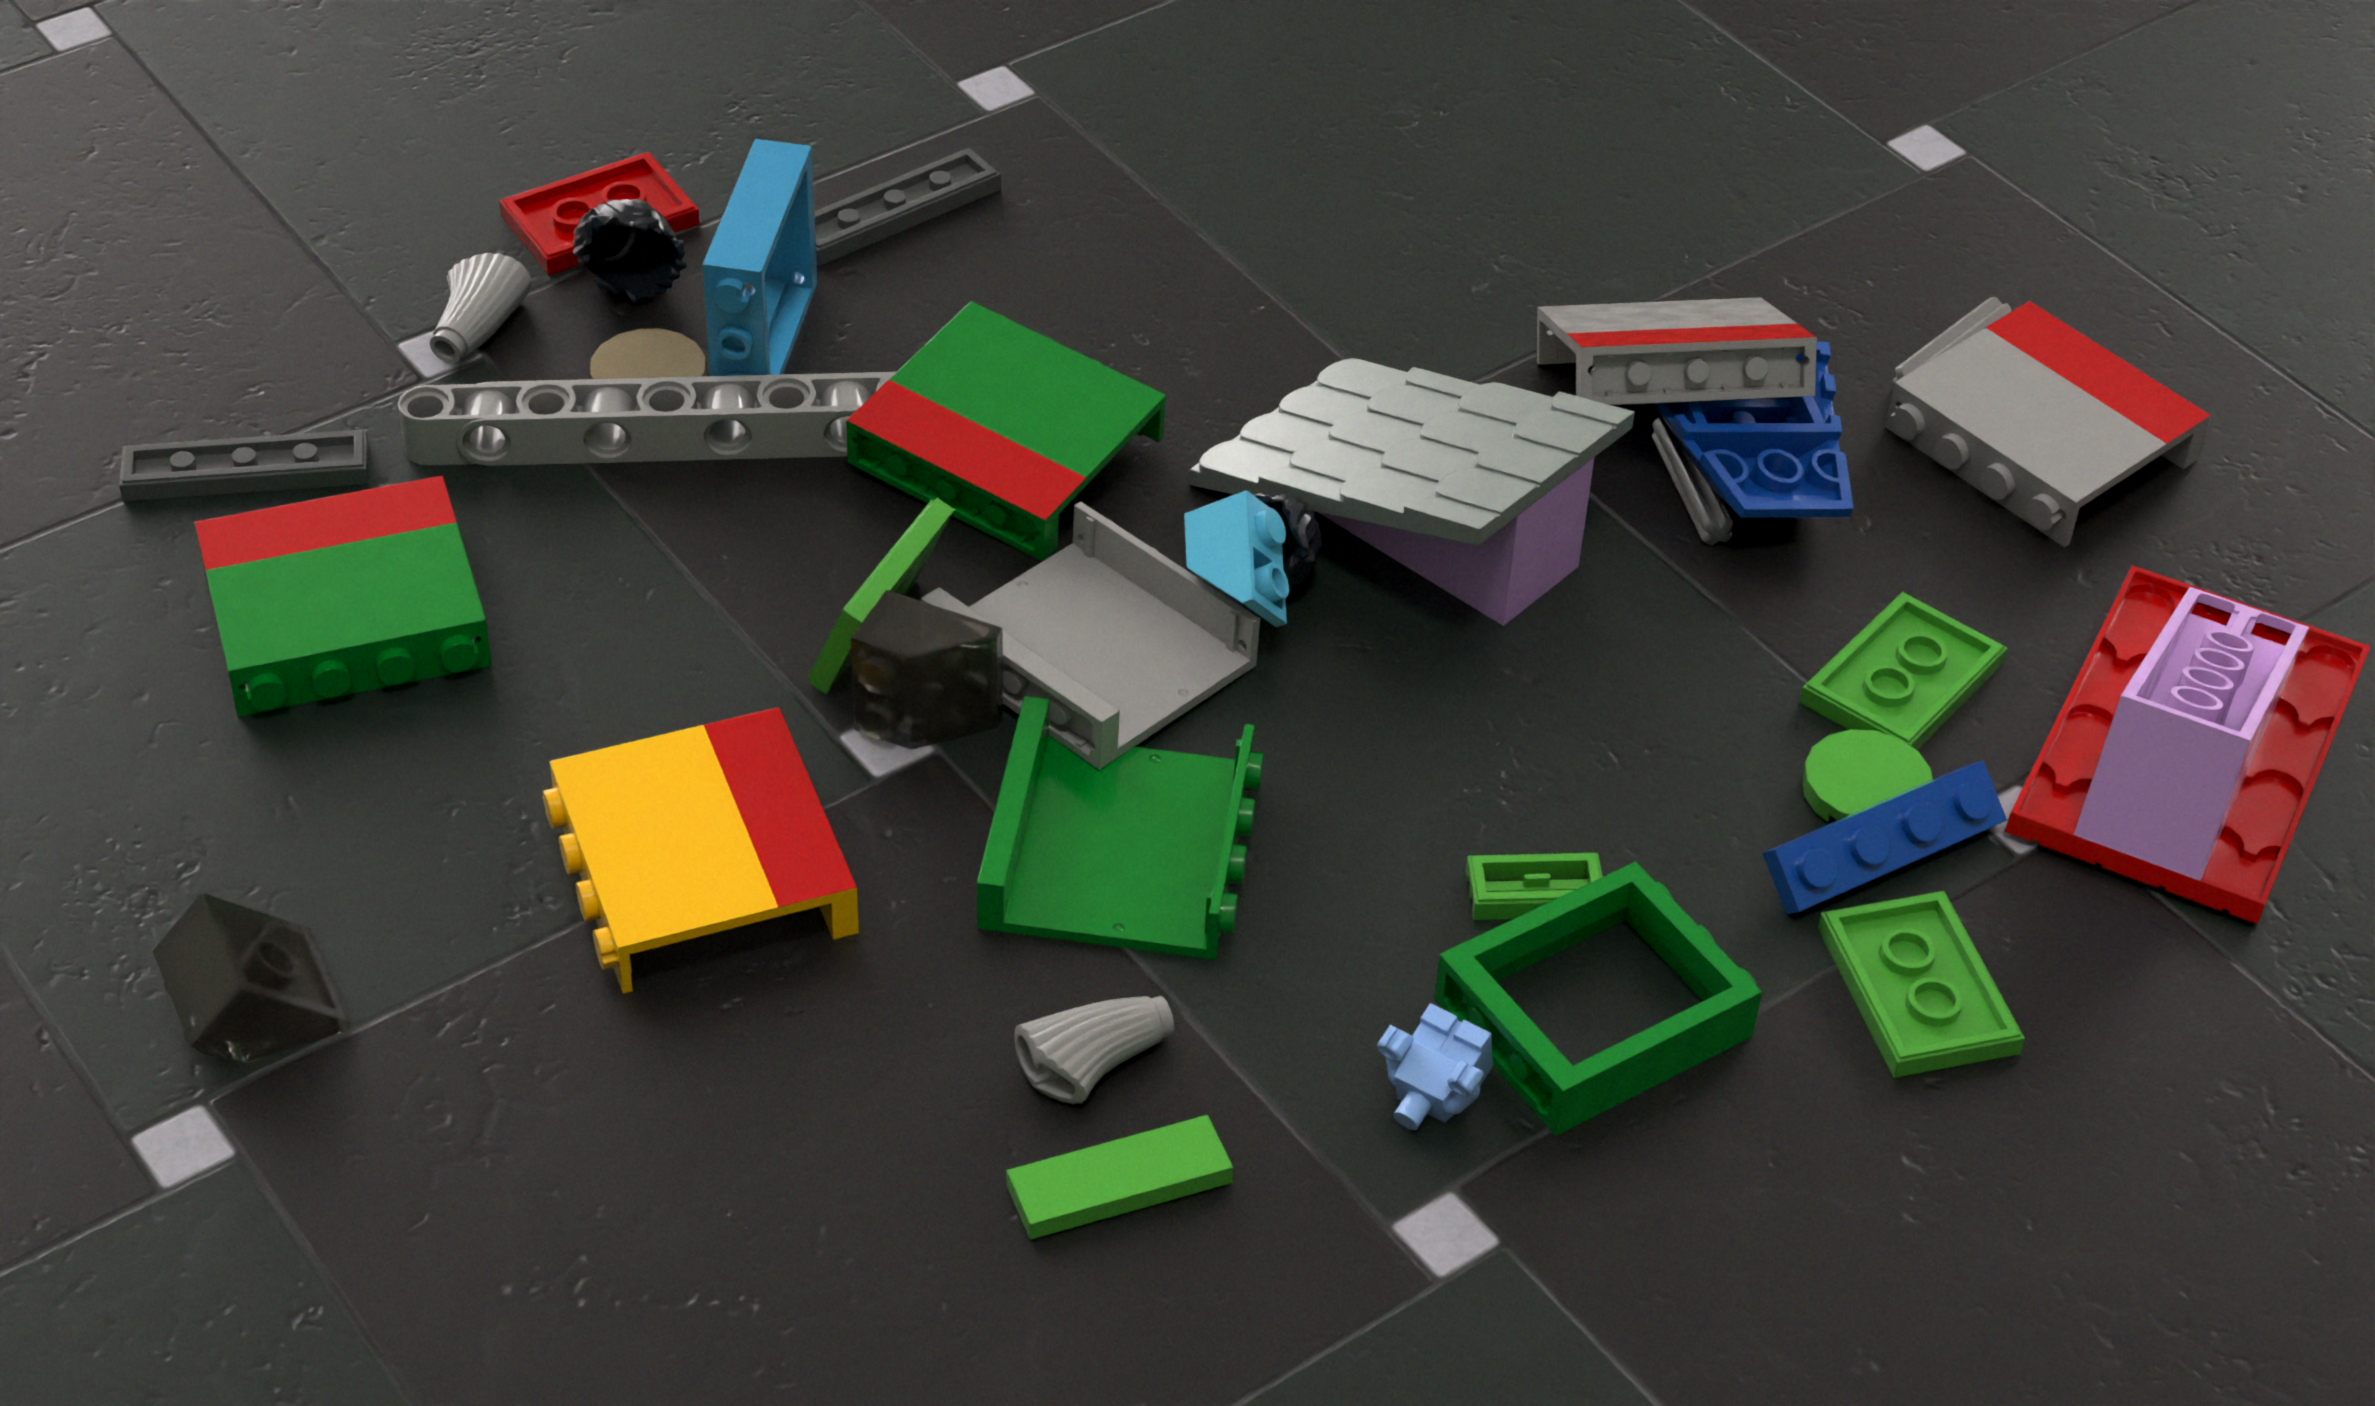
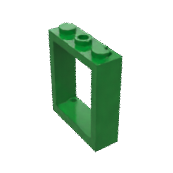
(1532, 1065)

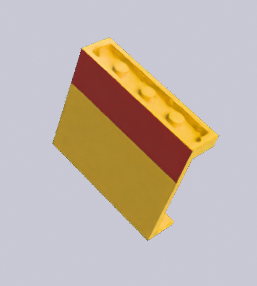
(696, 837)

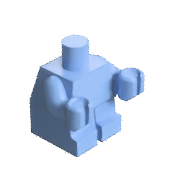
(1436, 1067)

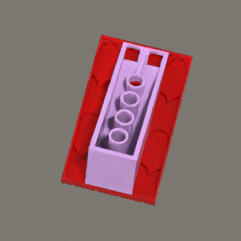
(2190, 743)

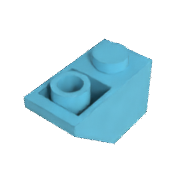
(1240, 553)

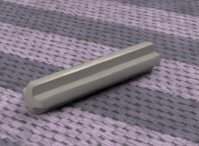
(1973, 322)

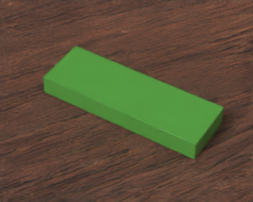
(1119, 1176)

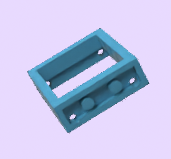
(767, 243)

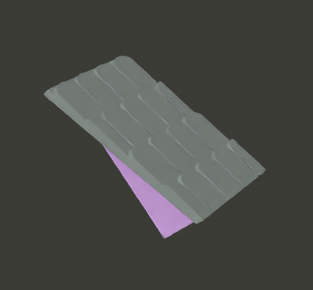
(1435, 471)

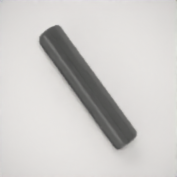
(1701, 501)

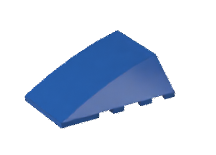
(1769, 452)

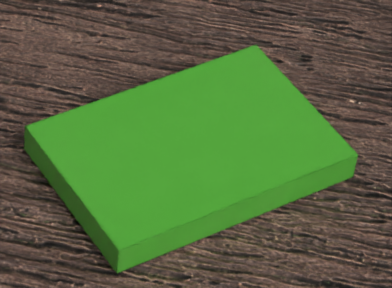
(895, 573)
(1904, 673)
(1920, 984)

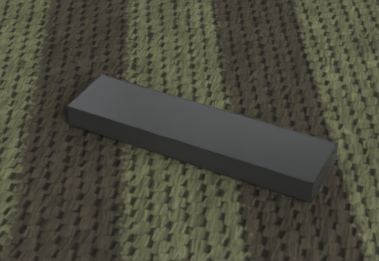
(902, 203)
(244, 465)

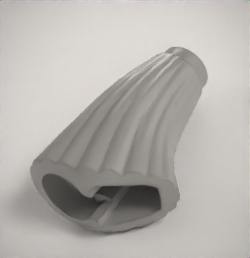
(480, 301)
(1078, 1046)

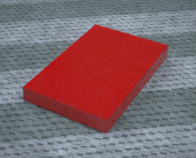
(550, 213)

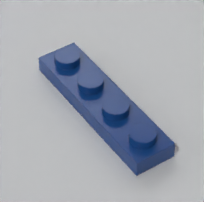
(1884, 837)

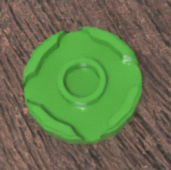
(1858, 771)

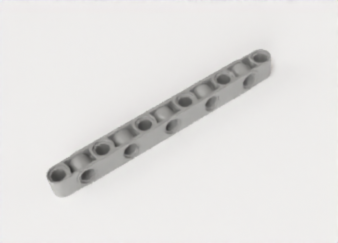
(633, 419)

